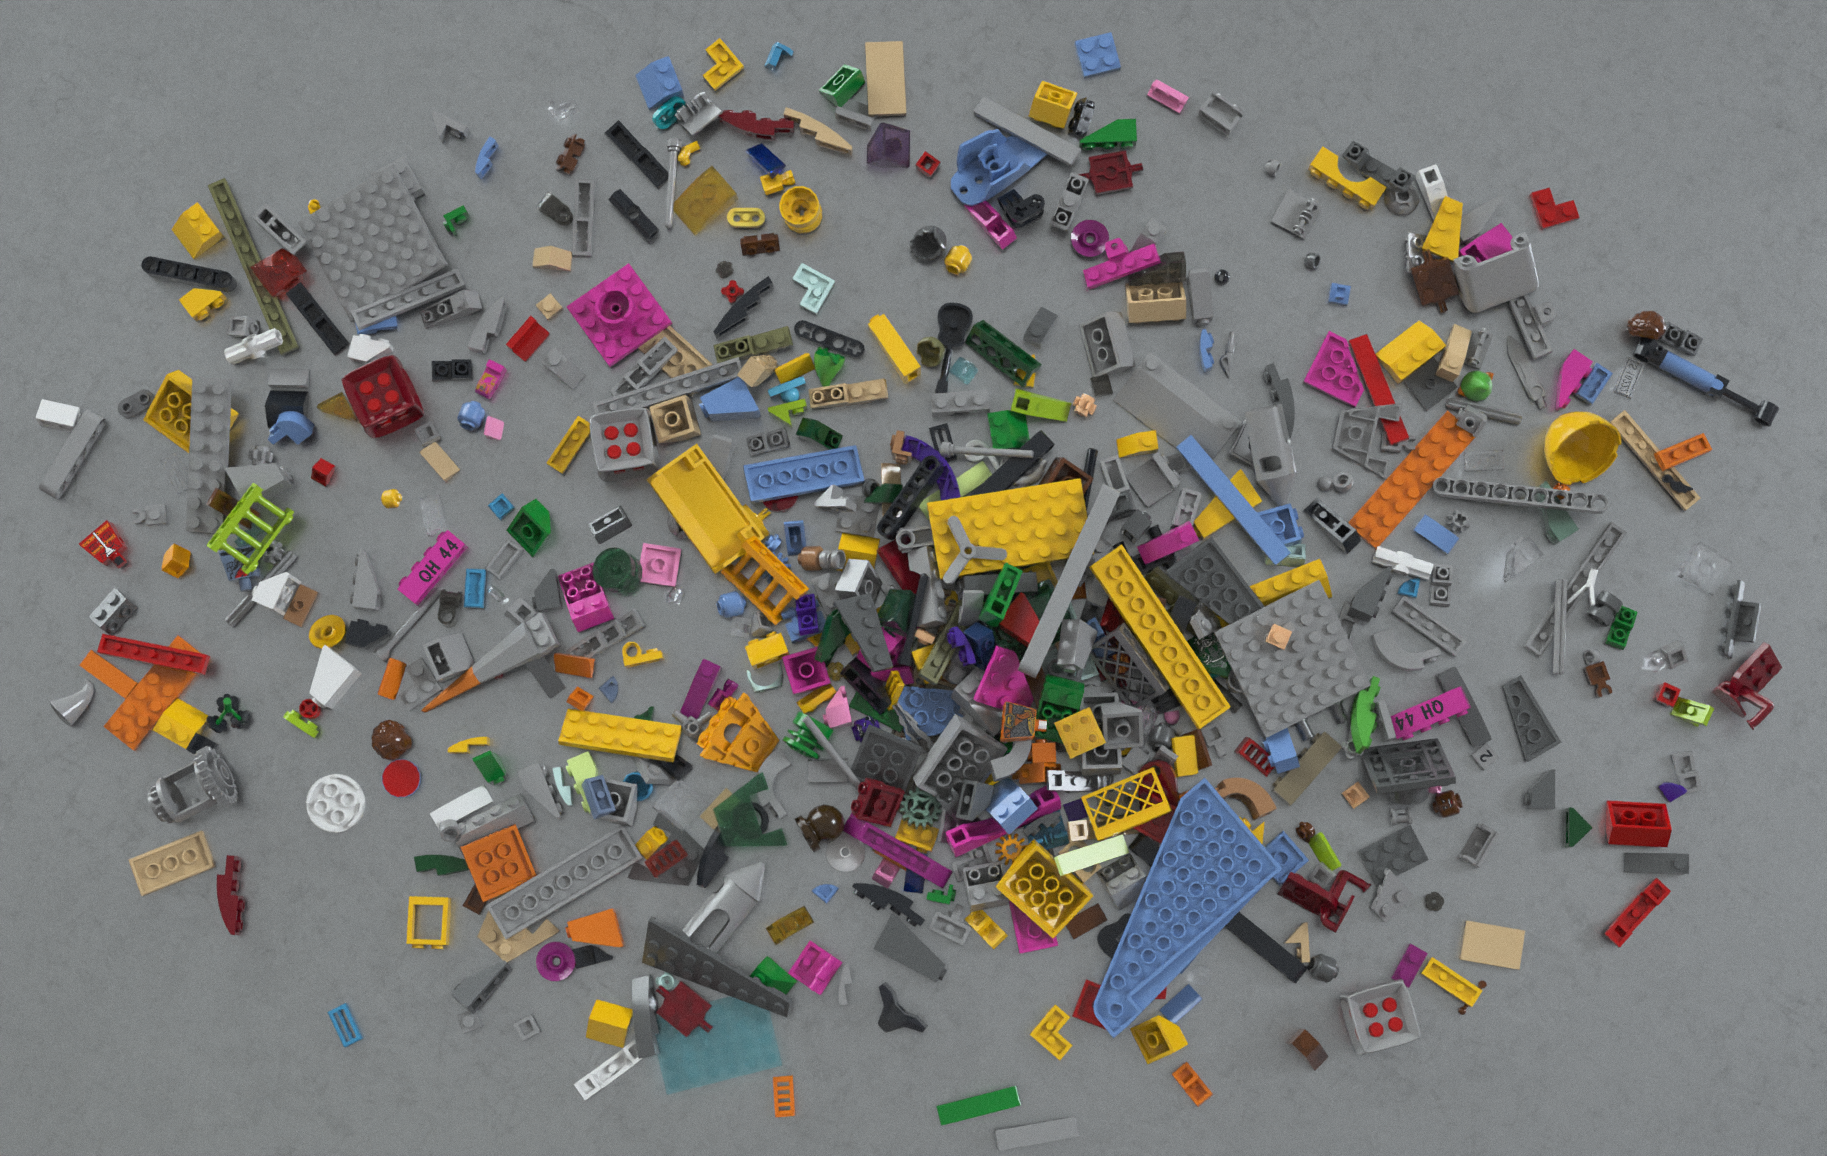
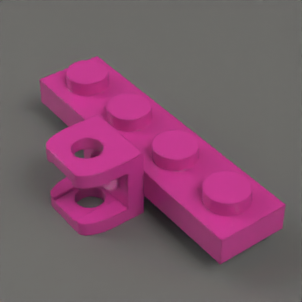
(1120, 263)

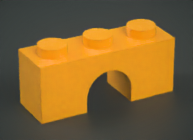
(715, 731)

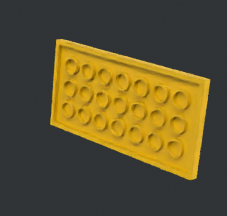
(1028, 522)

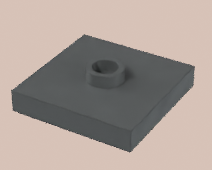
(1427, 386)

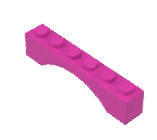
(973, 835)

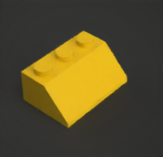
(1410, 351)

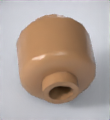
(810, 558)

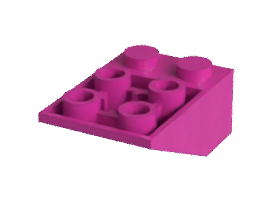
(1489, 244)
(585, 598)

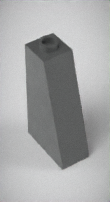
(1026, 584)
(906, 948)

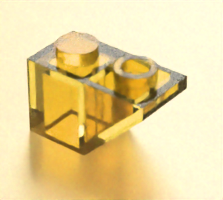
(789, 925)

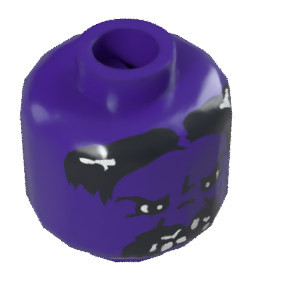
(860, 727)

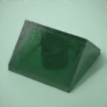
(897, 611)

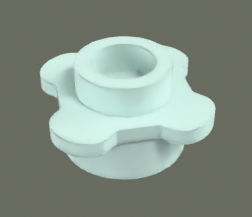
(667, 976)

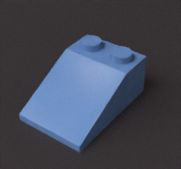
(1010, 805)

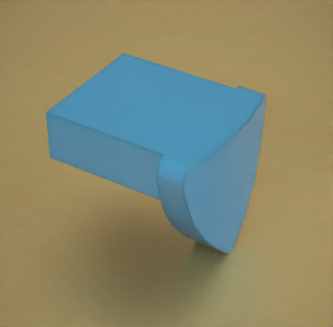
(775, 52)

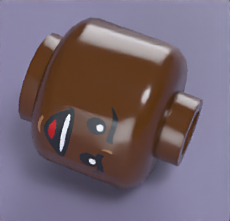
(1447, 803)

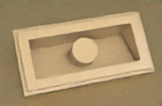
(440, 461)

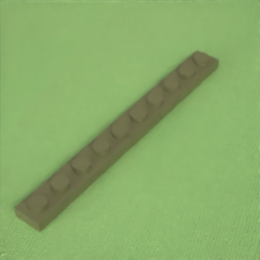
(248, 257)

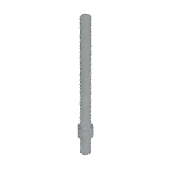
(832, 752)

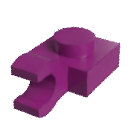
(720, 695)

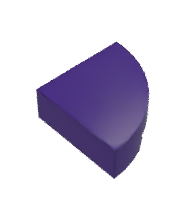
(1672, 791)

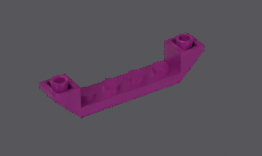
(897, 851)

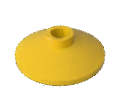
(327, 631)

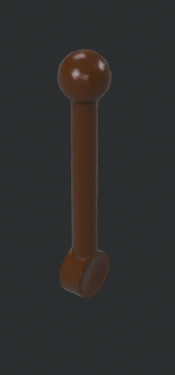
(1462, 1010)

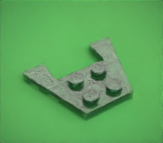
(738, 819)

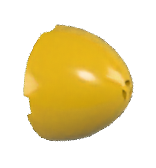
(1580, 446)

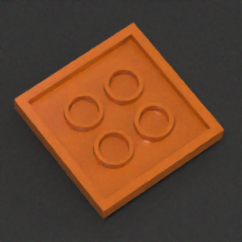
(498, 862)

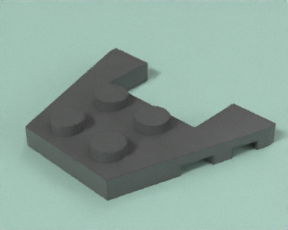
(681, 872)

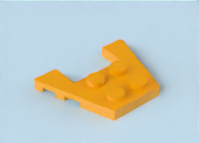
(750, 745)

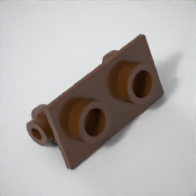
(565, 160)
(751, 245)

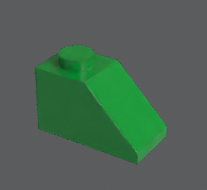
(773, 976)

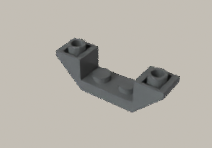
(1362, 162)

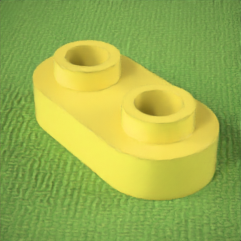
(746, 216)

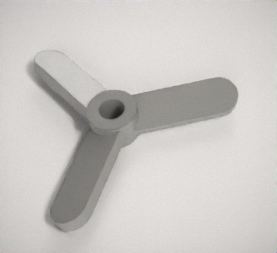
(963, 558)

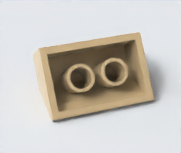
(1155, 302)

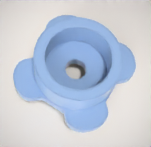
(773, 542)

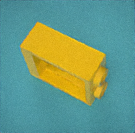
(437, 901)

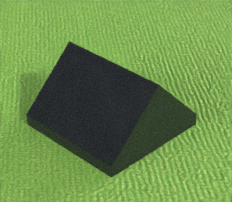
(282, 401)

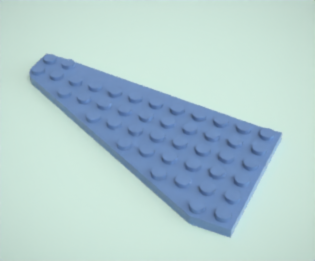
(1193, 890)

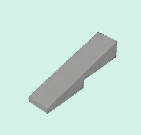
(583, 217)

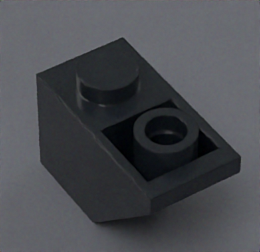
(365, 635)

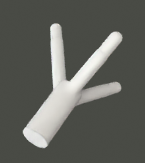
(1590, 584)

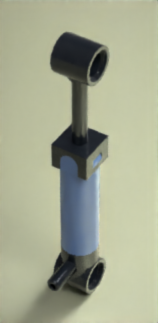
(1713, 386)

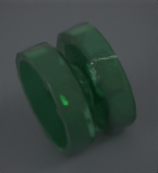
(617, 571)

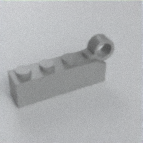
(492, 820)

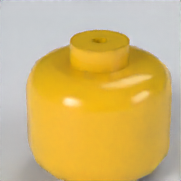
(391, 498)

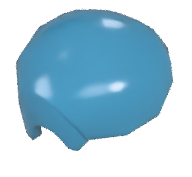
(643, 789)

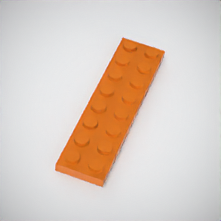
(1411, 480)

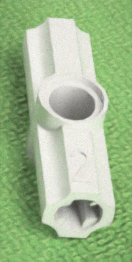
(253, 346)
(1402, 563)

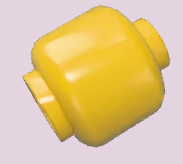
(958, 259)

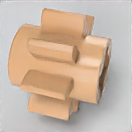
(1084, 405)

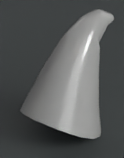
(72, 706)

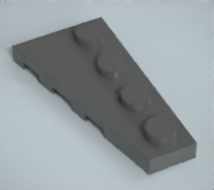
(863, 622)
(1530, 721)

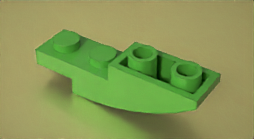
(1362, 716)

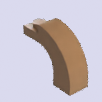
(1249, 793)

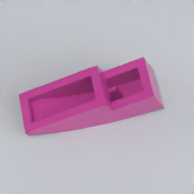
(992, 223)

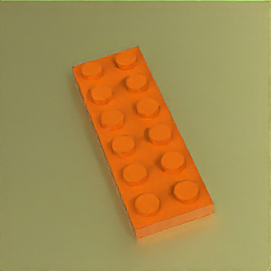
(149, 700)

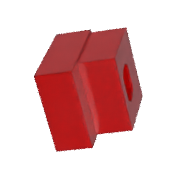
(926, 159)
(322, 472)
(1668, 689)

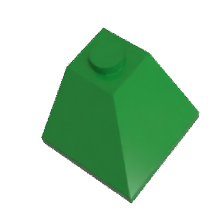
(531, 526)

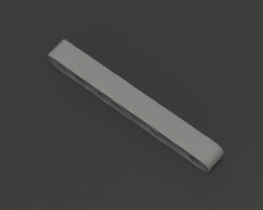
(1529, 491)

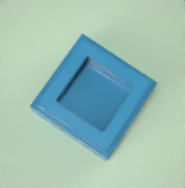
(501, 506)

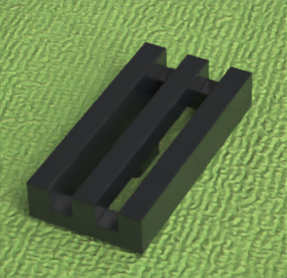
(938, 428)

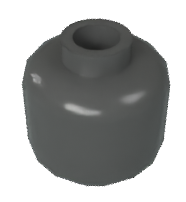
(1161, 735)
(1323, 968)

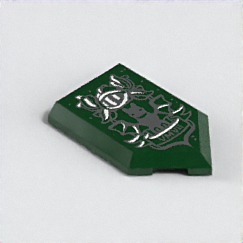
(1210, 655)

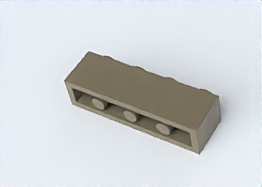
(1311, 763)

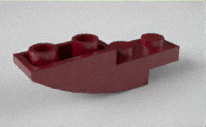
(748, 125)
(229, 903)

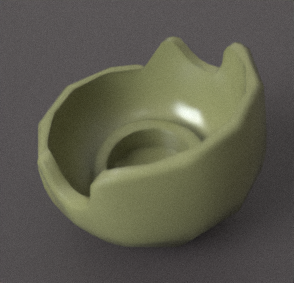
(931, 351)

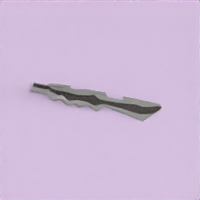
(912, 730)

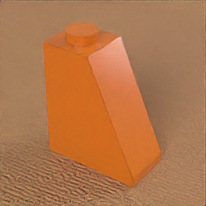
(597, 928)

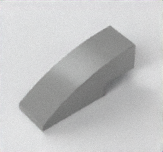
(487, 326)
(1116, 478)

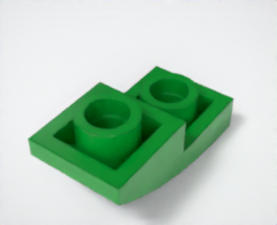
(1621, 627)

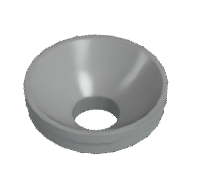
(1401, 207)

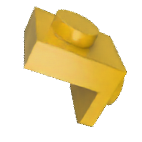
(651, 842)

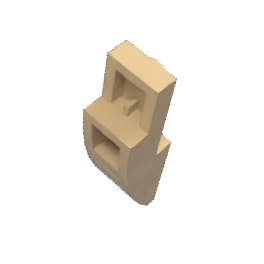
(848, 394)

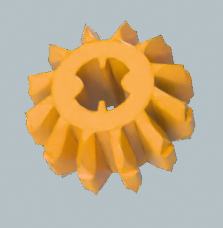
(1008, 843)

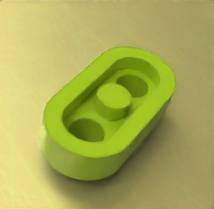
(295, 718)

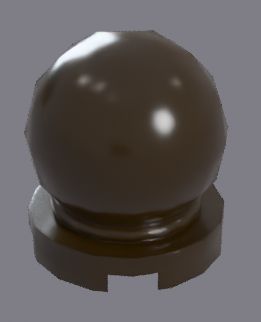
(822, 825)

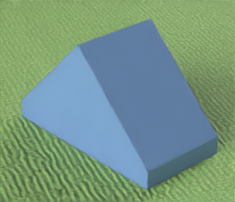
(795, 536)

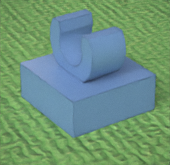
(1339, 294)

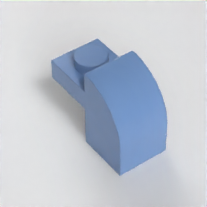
(293, 424)

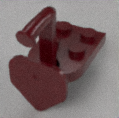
(1748, 682)
(1320, 901)

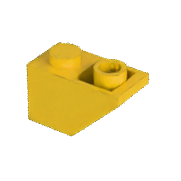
(201, 301)

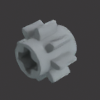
(260, 455)
(1456, 525)
(273, 553)

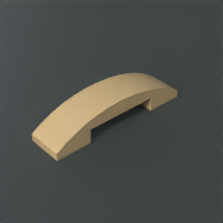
(1083, 829)

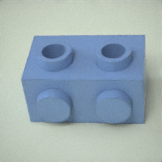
(1282, 751)

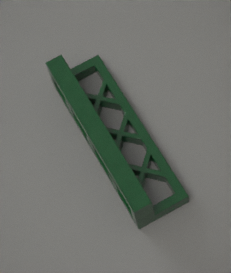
(1018, 358)

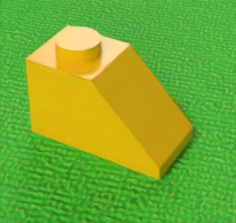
(1137, 444)

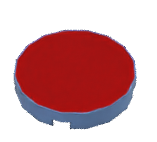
(401, 778)

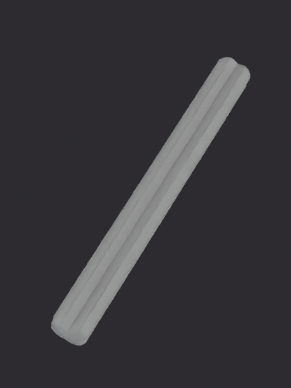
(247, 602)
(1560, 627)

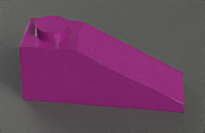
(700, 689)

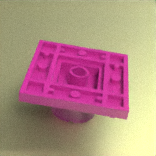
(619, 315)

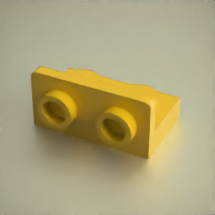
(921, 838)

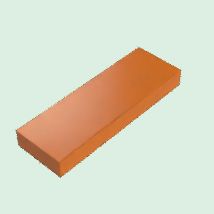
(1682, 452)
(108, 674)

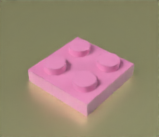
(660, 564)

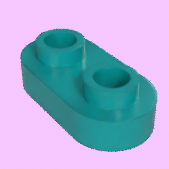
(668, 112)

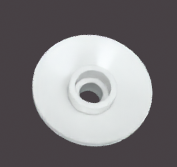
(852, 860)

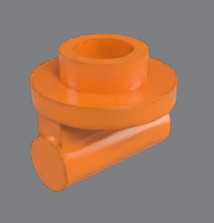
(1124, 658)

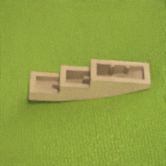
(823, 135)

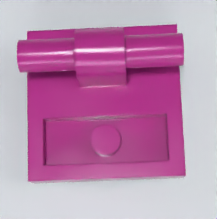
(815, 967)

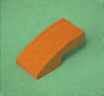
(1192, 1084)

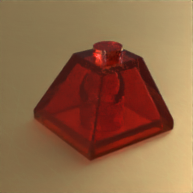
(279, 272)

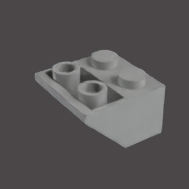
(448, 656)
(1123, 881)
(981, 884)

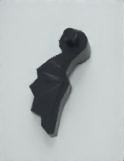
(1677, 486)

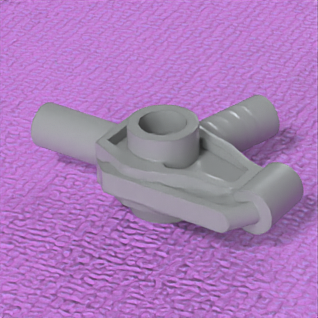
(691, 726)

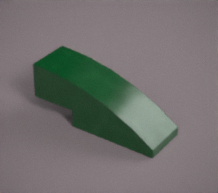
(441, 863)

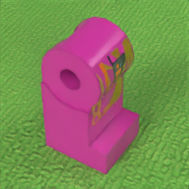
(490, 379)

